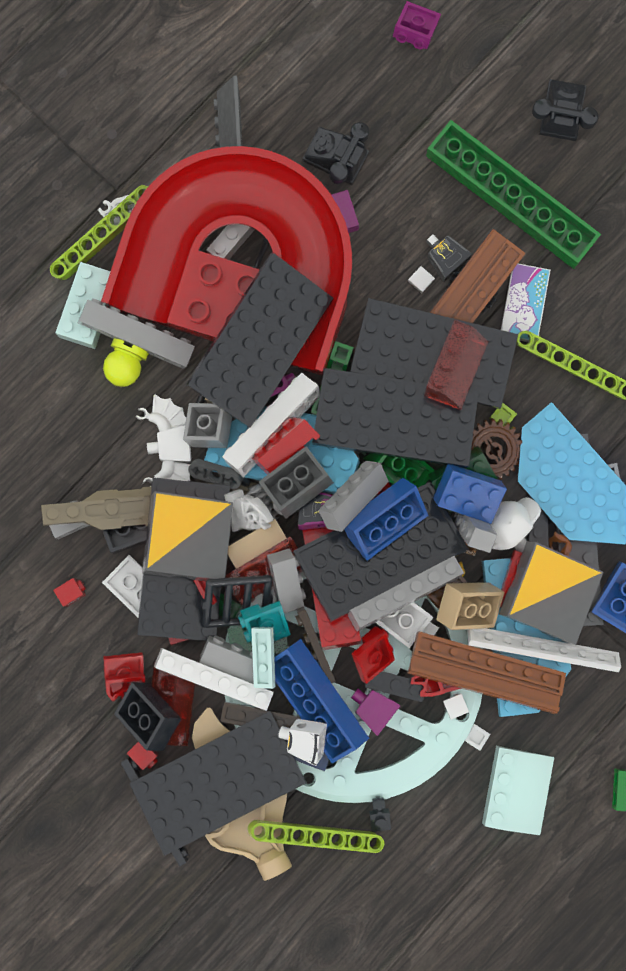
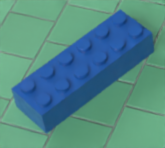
(318, 700)

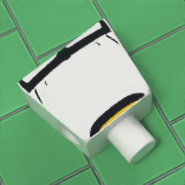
(305, 740)

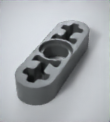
(206, 475)

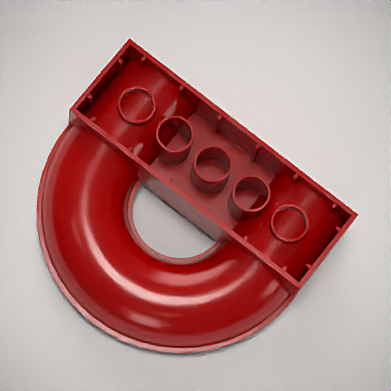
(175, 285)

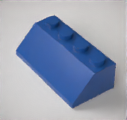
(386, 518)

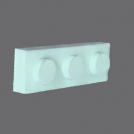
(263, 657)

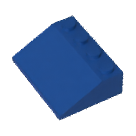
(612, 599)

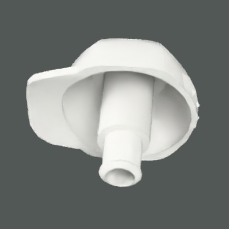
(514, 522)

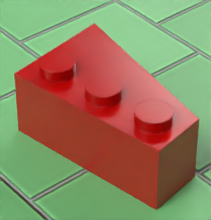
(284, 444)

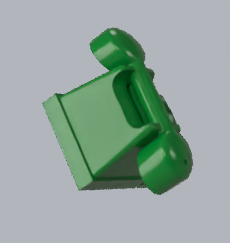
(399, 468)

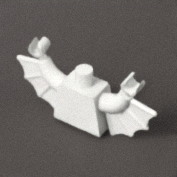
(171, 447)

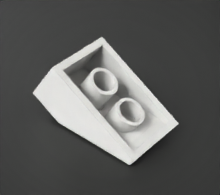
(406, 623)

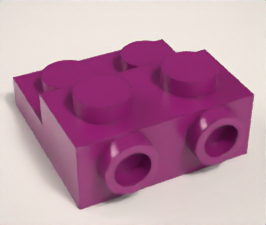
(416, 25)

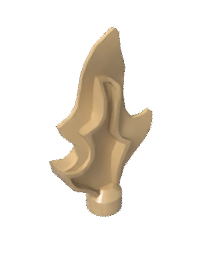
(234, 836)

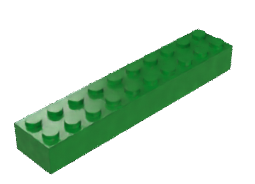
(512, 194)

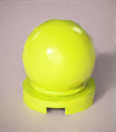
(123, 365)

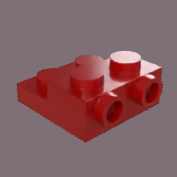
(373, 654)

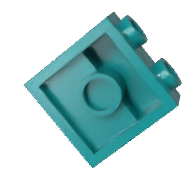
(267, 616)

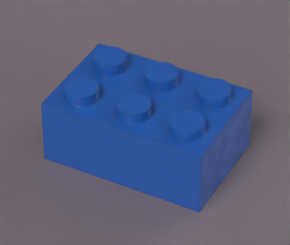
(469, 493)

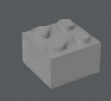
(207, 426)

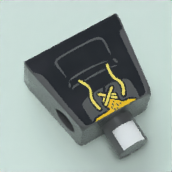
(446, 256)

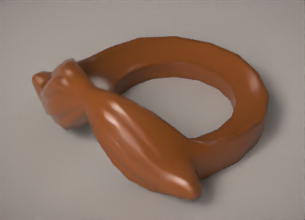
(561, 538)

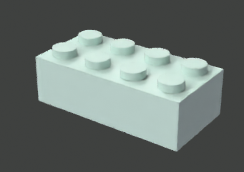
(87, 285)

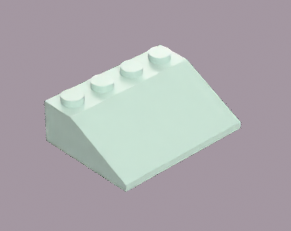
(517, 791)

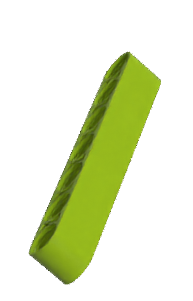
(94, 236)
(565, 364)
(324, 840)

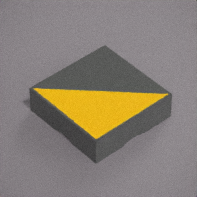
(187, 537)
(551, 592)

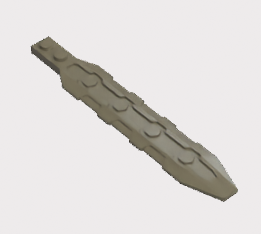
(107, 509)

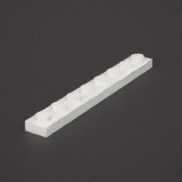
(544, 649)

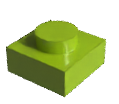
(504, 413)

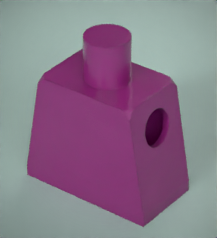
(374, 709)

